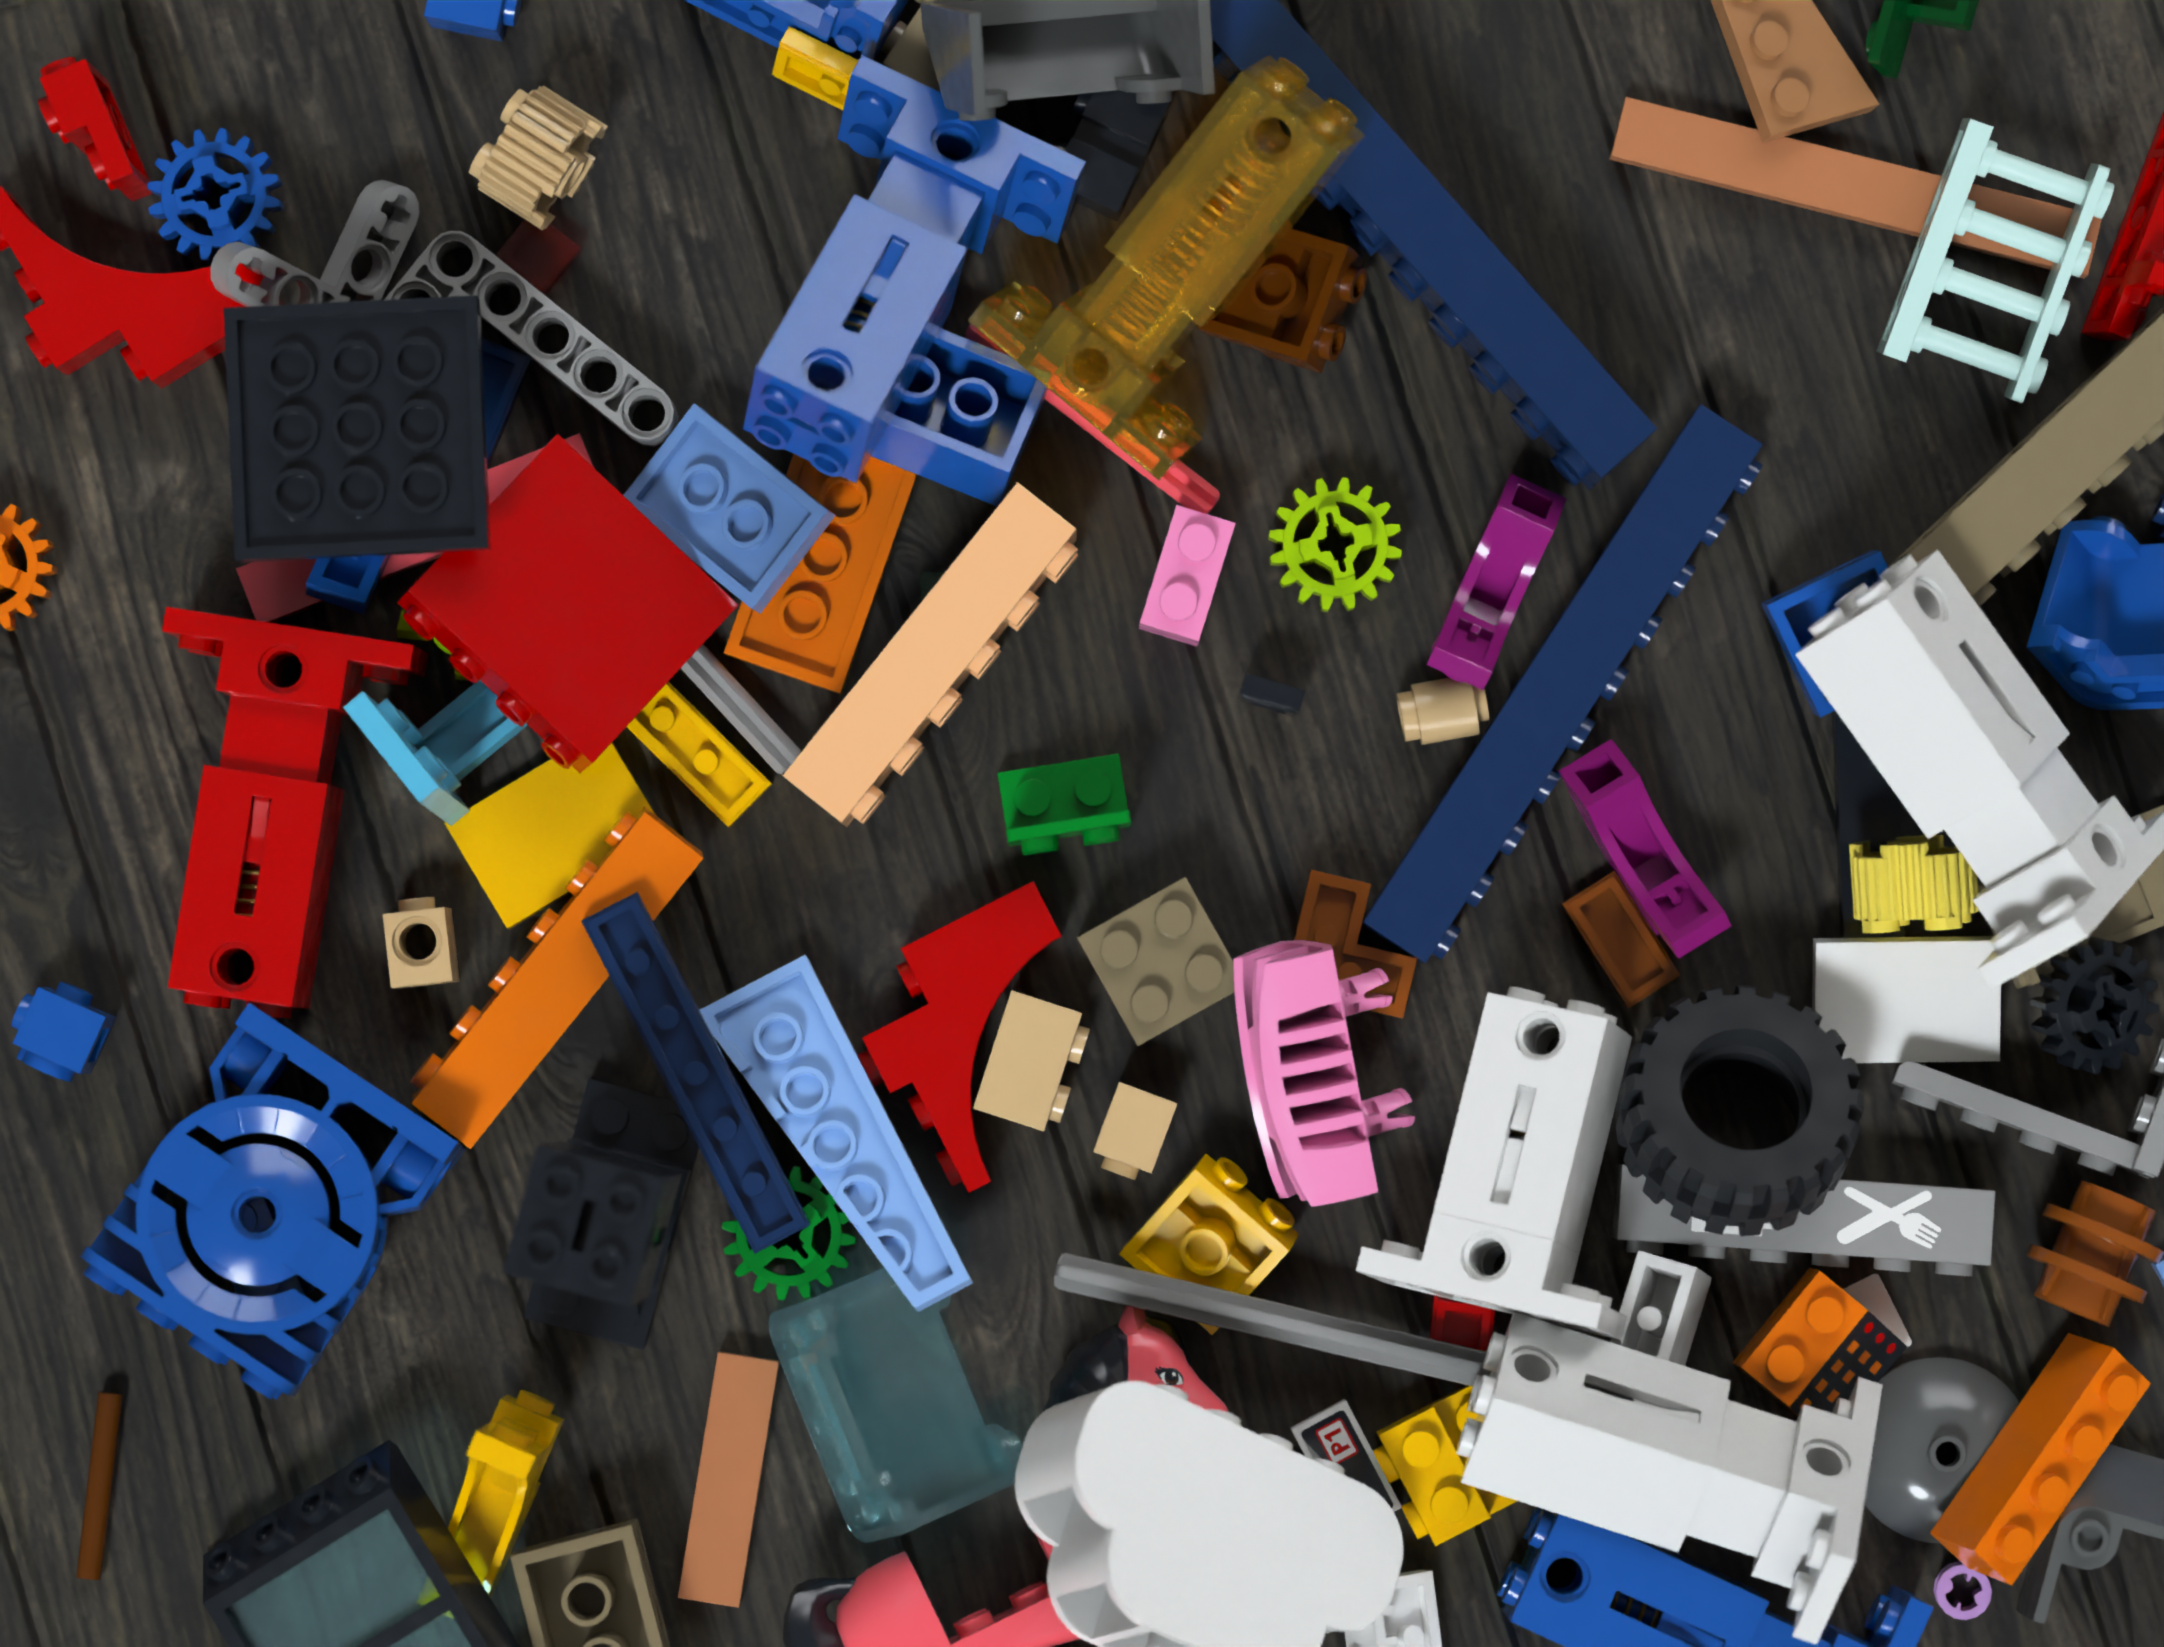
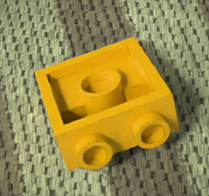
(1213, 1232)
(1424, 1457)

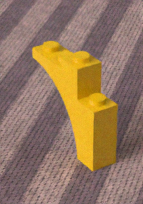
(502, 1482)

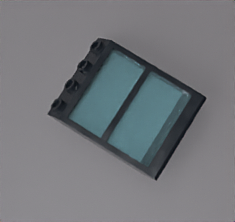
(351, 1568)

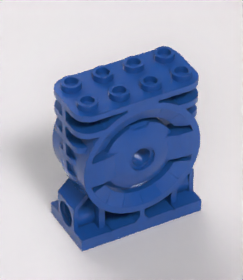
(284, 1332)

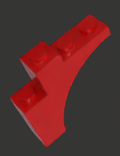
(89, 308)
(935, 1047)

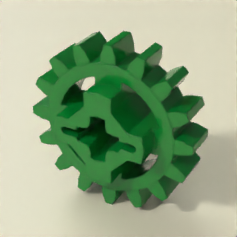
(814, 1264)

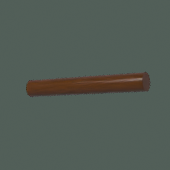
(99, 1485)

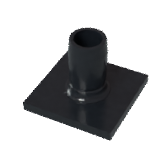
(357, 428)

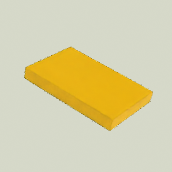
(543, 829)

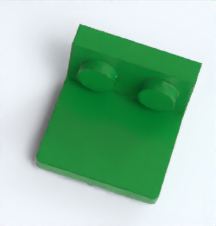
(1064, 802)

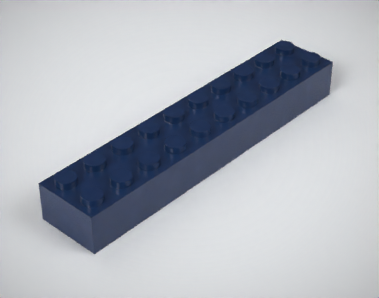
(1449, 263)

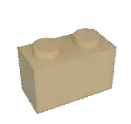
(1030, 1061)

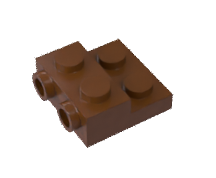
(1296, 302)

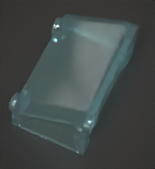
(889, 1407)

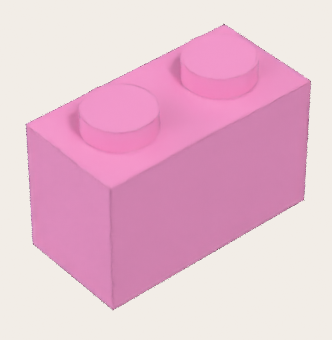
(1186, 575)

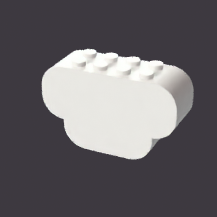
(1198, 1529)

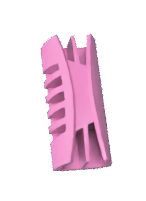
(1305, 1070)

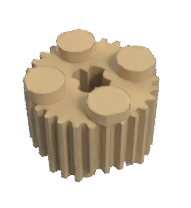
(537, 154)

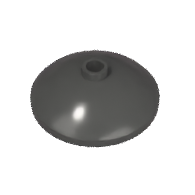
(1919, 1410)

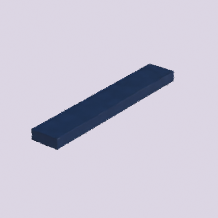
(696, 1072)

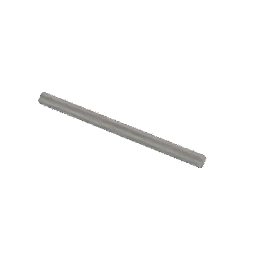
(1269, 1319)

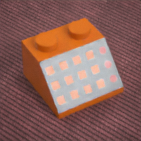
(1818, 1346)

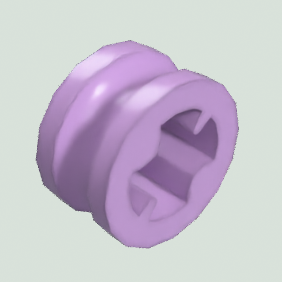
(1980, 1595)

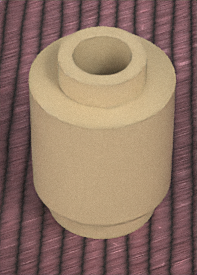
(1441, 711)

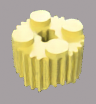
(1911, 882)

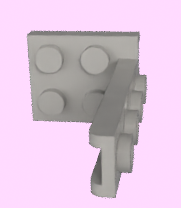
(2045, 1129)

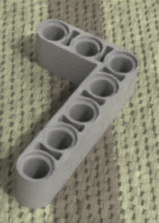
(527, 322)

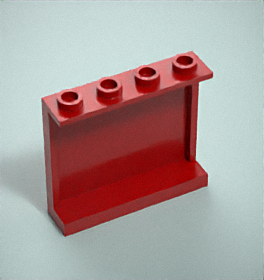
(570, 608)

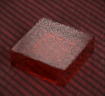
(539, 255)

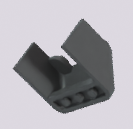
(1066, 47)
(2117, 1494)

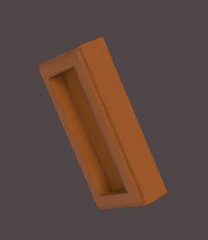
(1620, 939)

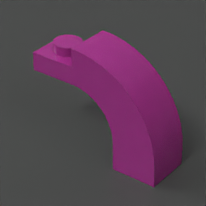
(1495, 581)
(1641, 849)

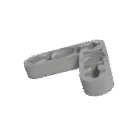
(337, 274)

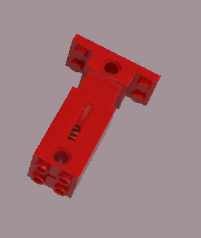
(269, 808)

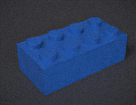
(964, 418)

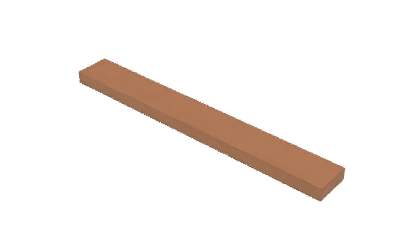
(1817, 177)

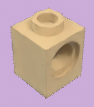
(437, 968)
(1133, 1131)

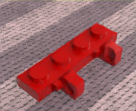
(2136, 259)

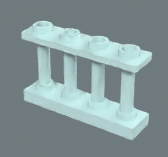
(1955, 214)

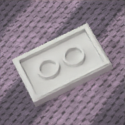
(1908, 998)

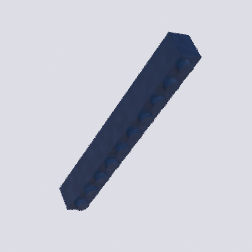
(1562, 685)

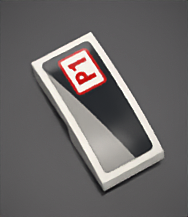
(1338, 1438)

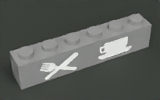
(1855, 1219)

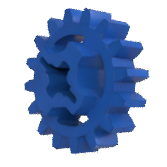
(189, 203)

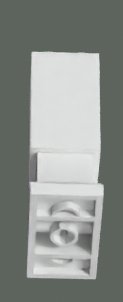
(1977, 757)
(1670, 1457)

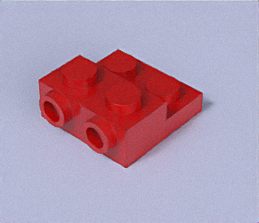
(88, 115)

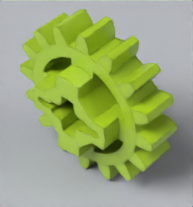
(1361, 538)

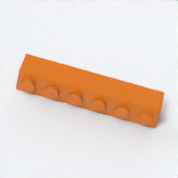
(551, 982)

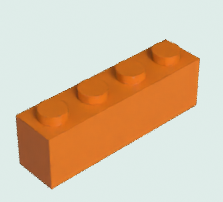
(2040, 1458)

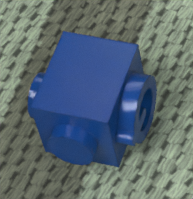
(61, 1031)

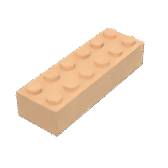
(933, 655)

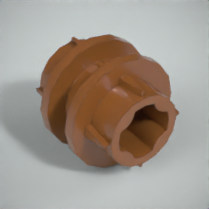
(2095, 1253)

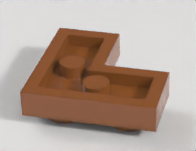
(1334, 916)

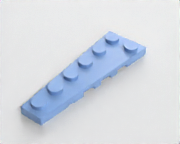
(817, 1090)

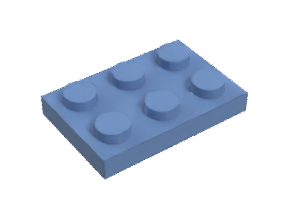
(728, 508)

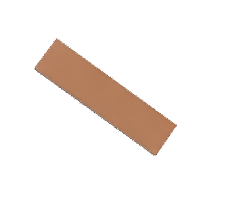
(728, 1479)

